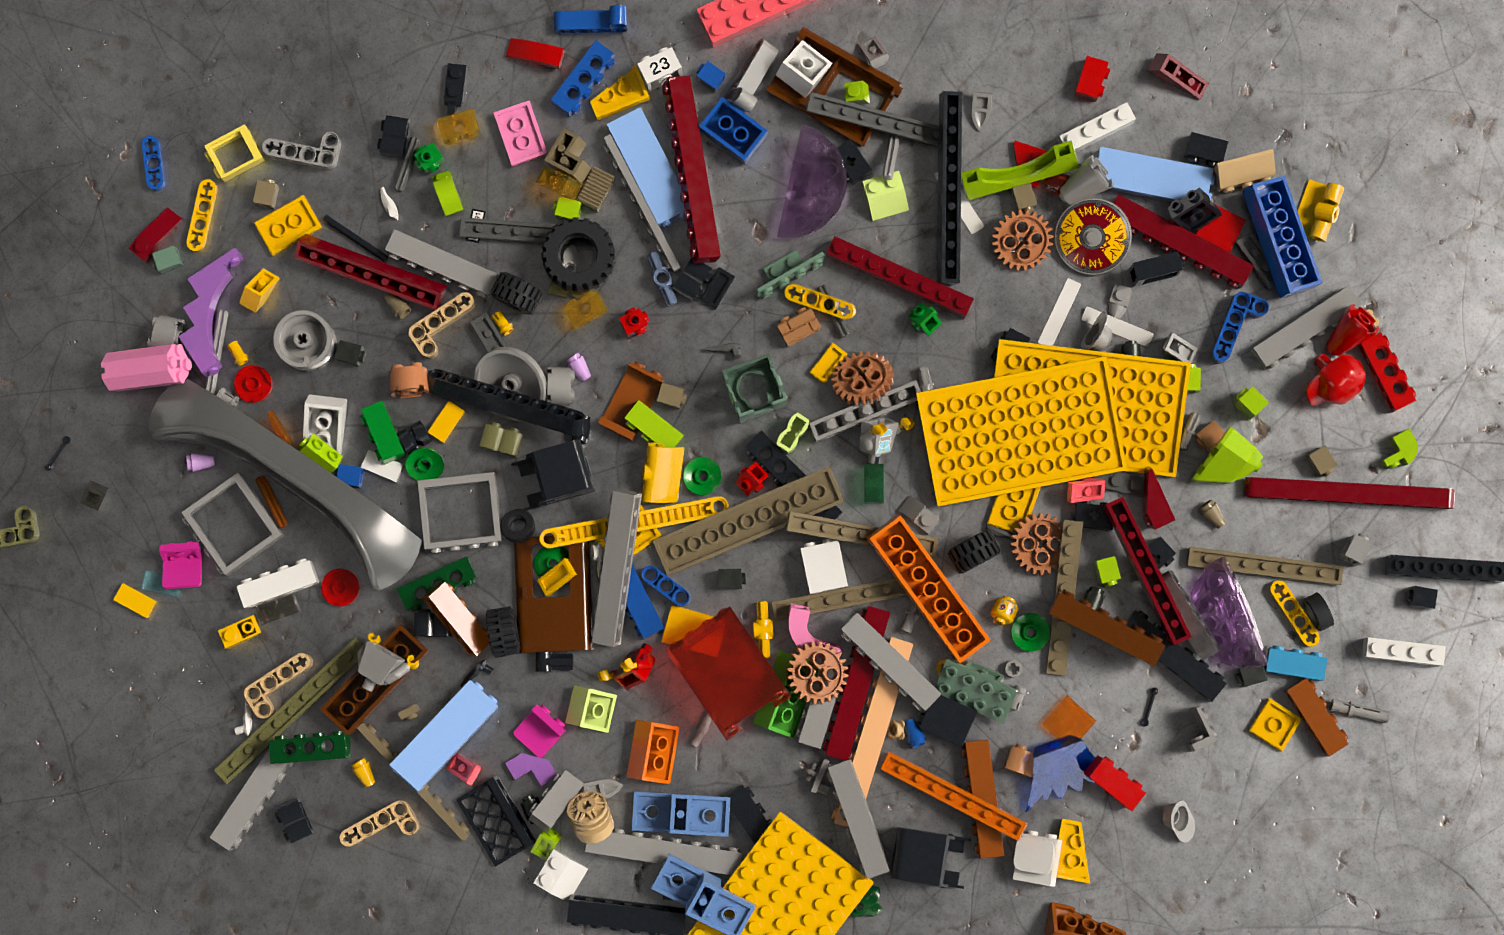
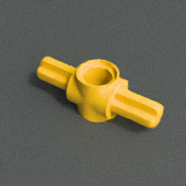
(763, 628)

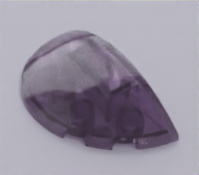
(814, 185)
(1228, 616)

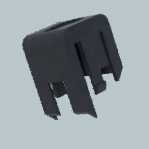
(560, 473)
(922, 857)

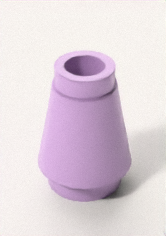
(578, 364)
(199, 461)

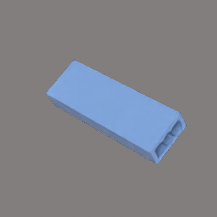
(648, 166)
(1153, 176)
(444, 736)

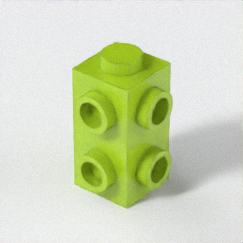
(320, 452)

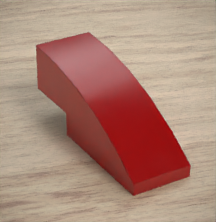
(535, 53)

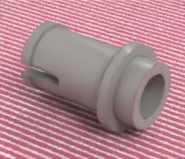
(1018, 698)

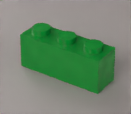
(382, 433)

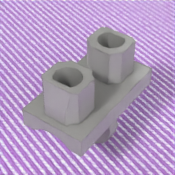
(819, 785)

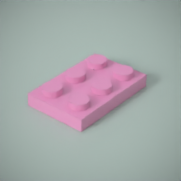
(520, 133)

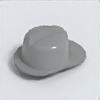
(1098, 335)
(1179, 820)

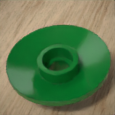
(695, 468)
(424, 471)
(545, 555)
(1038, 625)

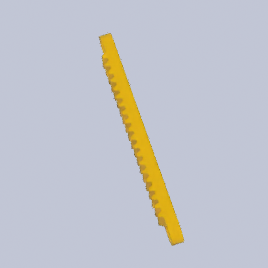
(647, 520)

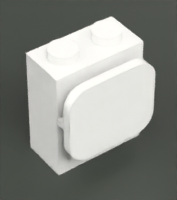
(823, 566)
(1037, 858)

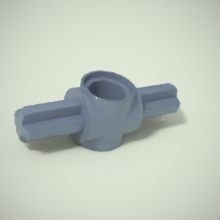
(665, 288)

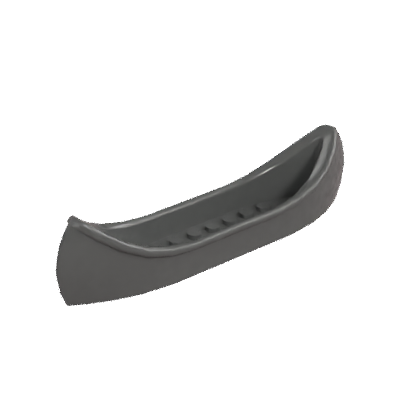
(200, 417)

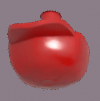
(1337, 380)

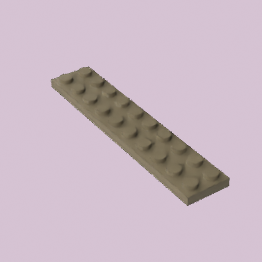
(747, 521)

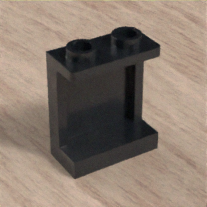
(948, 720)

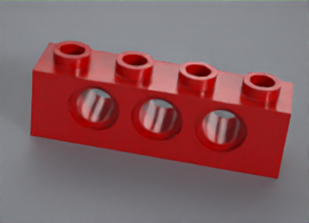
(1384, 382)

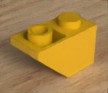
(239, 632)

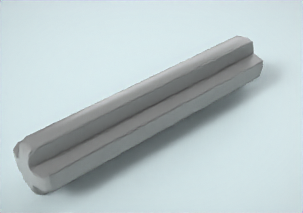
(890, 158)

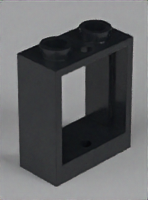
(1156, 269)

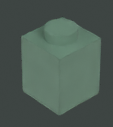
(167, 259)

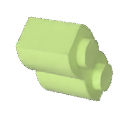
(789, 437)

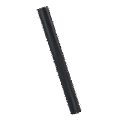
(355, 238)

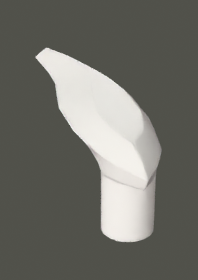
(388, 204)
(247, 721)

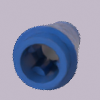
(914, 734)

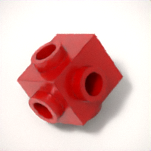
(631, 328)
(748, 481)

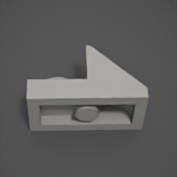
(874, 52)
(1179, 348)
(919, 514)

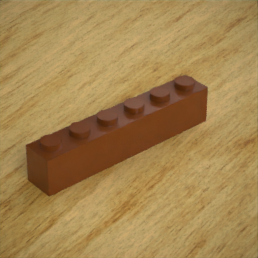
(982, 785)

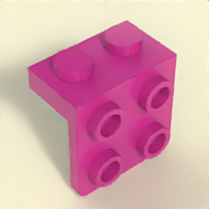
(181, 565)
(540, 730)

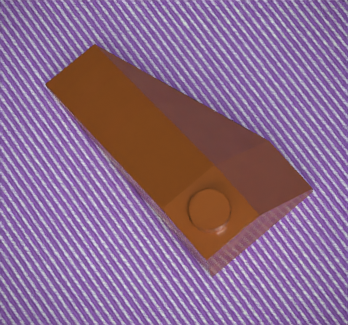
(1066, 921)

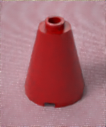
(1352, 330)

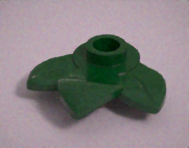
(869, 903)

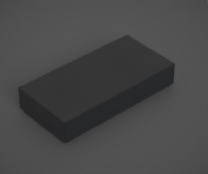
(717, 288)

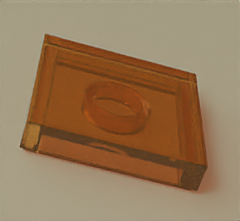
(278, 428)
(1069, 720)

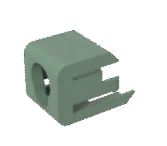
(760, 366)

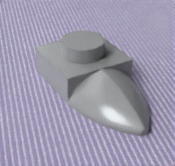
(981, 109)
(1119, 300)
(605, 787)

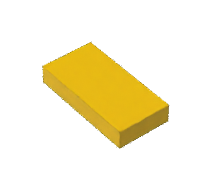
(826, 364)
(446, 421)
(556, 577)
(135, 600)

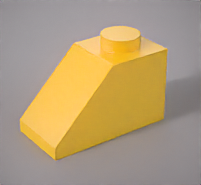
(258, 290)

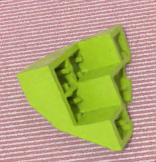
(1229, 460)

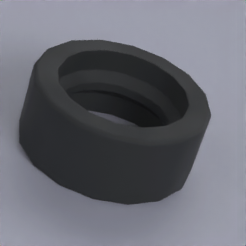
(1318, 611)

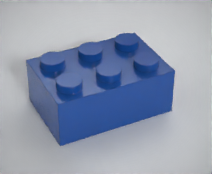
(733, 130)

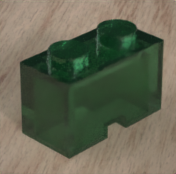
(873, 483)

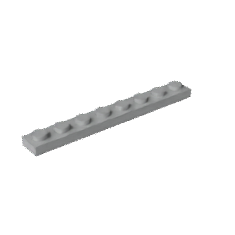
(637, 197)

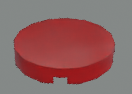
(253, 384)
(340, 587)

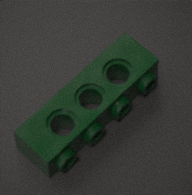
(408, 592)
(280, 754)

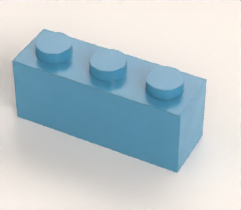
(1296, 663)

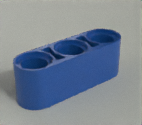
(659, 579)

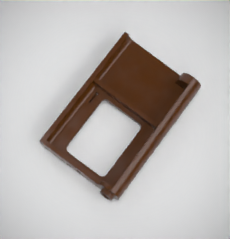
(841, 63)
(553, 621)

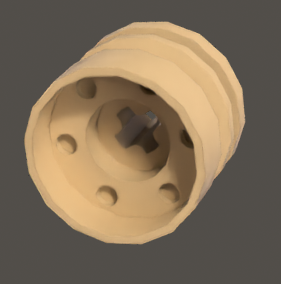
(590, 817)

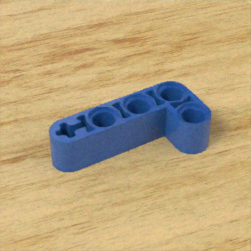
(591, 21)
(1232, 328)

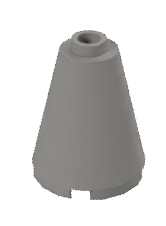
(1086, 182)

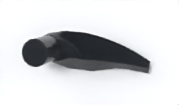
(481, 666)

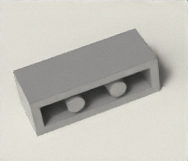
(815, 722)
(555, 801)

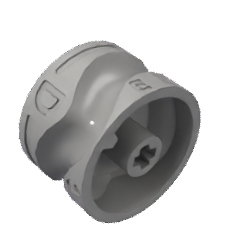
(291, 345)

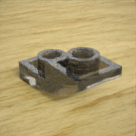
(278, 609)

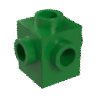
(425, 152)
(924, 319)

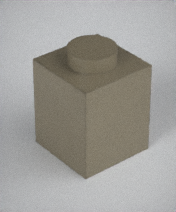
(266, 193)
(1024, 197)
(671, 396)
(1322, 461)

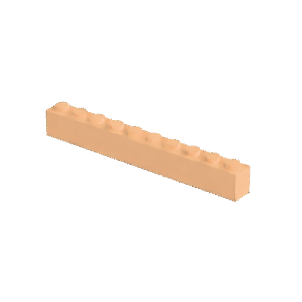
(874, 727)

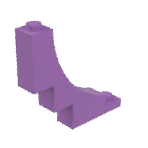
(209, 286)

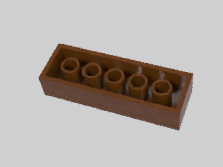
(1109, 629)
(353, 703)

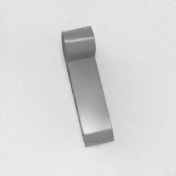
(750, 76)
(301, 150)

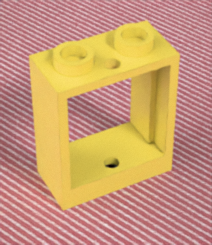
(240, 132)

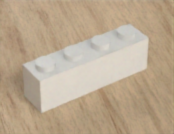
(1099, 127)
(277, 584)
(1403, 651)

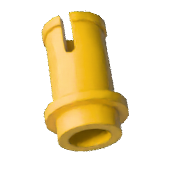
(504, 326)
(237, 353)

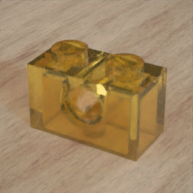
(448, 124)
(559, 182)
(580, 319)

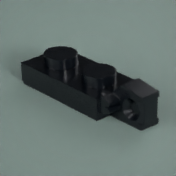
(454, 87)

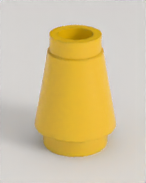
(363, 771)

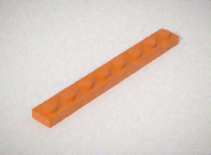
(954, 796)

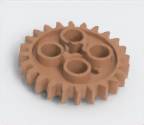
(1008, 228)
(871, 369)
(1029, 557)
(829, 661)

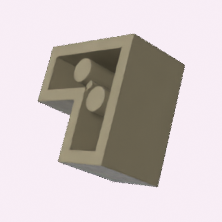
(565, 156)

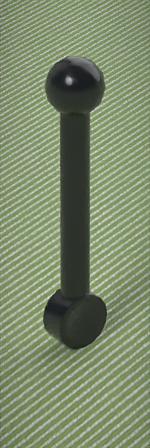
(66, 440)
(1154, 691)

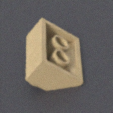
(1244, 171)

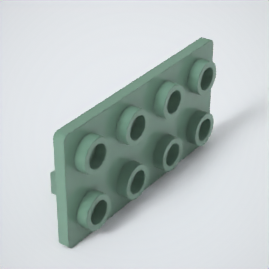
(786, 269)
(976, 688)

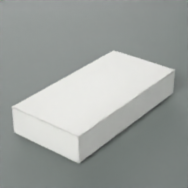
(390, 471)

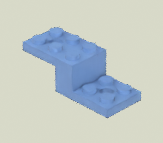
(681, 814)
(703, 896)

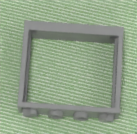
(472, 543)
(210, 551)

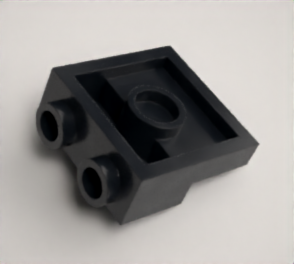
(1194, 210)

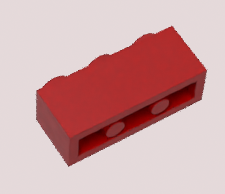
(1115, 782)

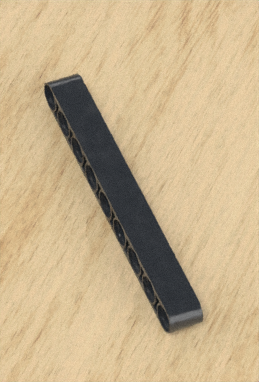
(506, 402)

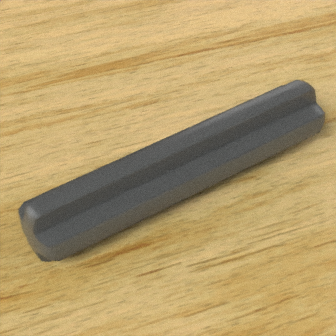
(406, 164)
(838, 322)

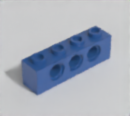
(596, 52)

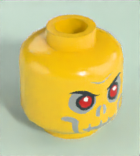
(1004, 610)

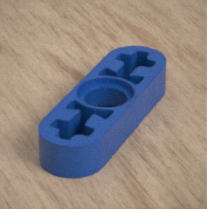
(156, 149)

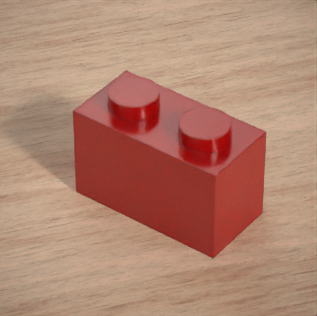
(1091, 78)

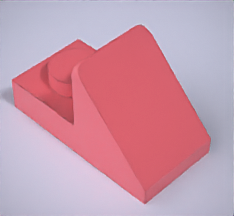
(1086, 490)
(463, 768)

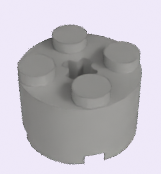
(166, 331)
(559, 385)

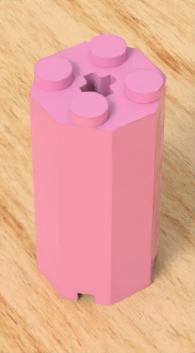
(145, 367)

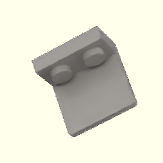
(1209, 732)

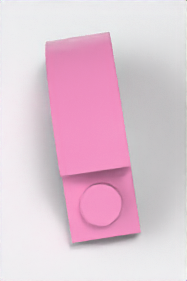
(797, 622)

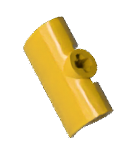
(1319, 208)
(662, 473)

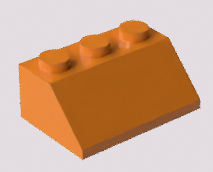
(653, 752)

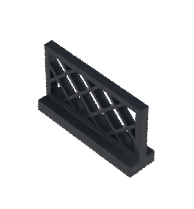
(507, 808)

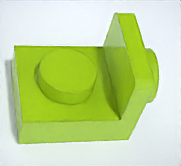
(546, 843)

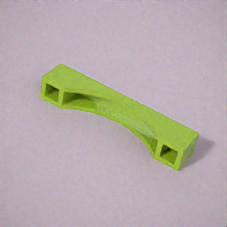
(985, 181)

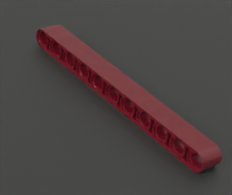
(1349, 493)

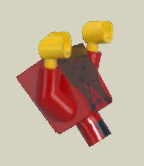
(633, 669)

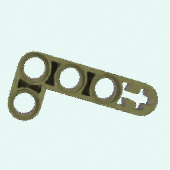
(20, 529)

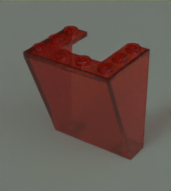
(727, 671)

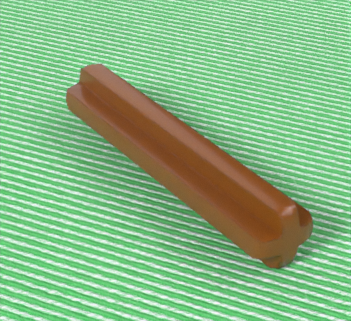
(271, 501)

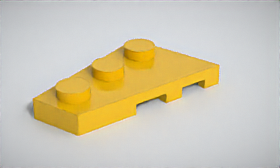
(622, 95)
(1072, 855)

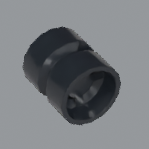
(414, 437)

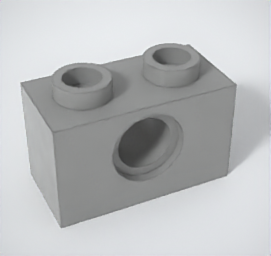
(1355, 549)

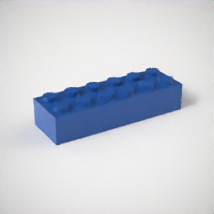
(1282, 236)

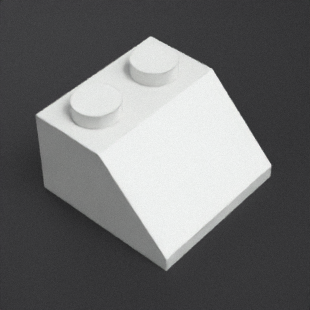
(803, 69)
(560, 875)

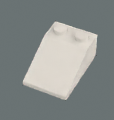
(325, 419)

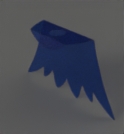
(1057, 766)

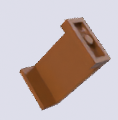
(635, 386)

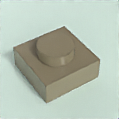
(409, 713)

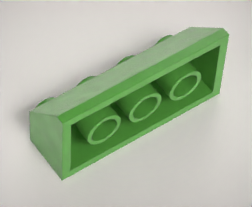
(786, 716)

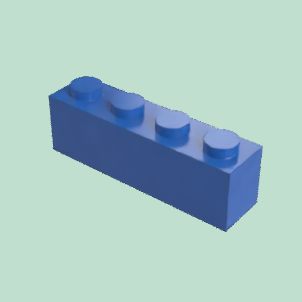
(641, 608)

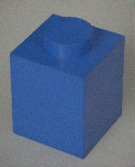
(710, 76)
(350, 475)

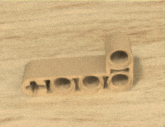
(444, 321)
(280, 681)
(377, 826)

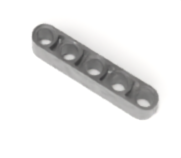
(1202, 638)

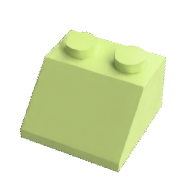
(885, 196)
(591, 709)

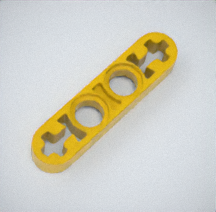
(199, 215)
(820, 300)
(1291, 615)

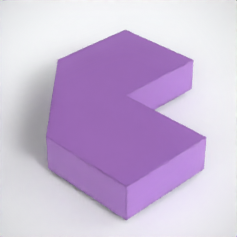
(540, 767)

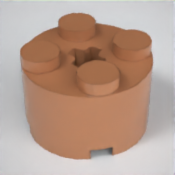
(408, 380)

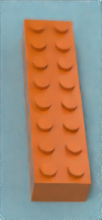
(928, 588)

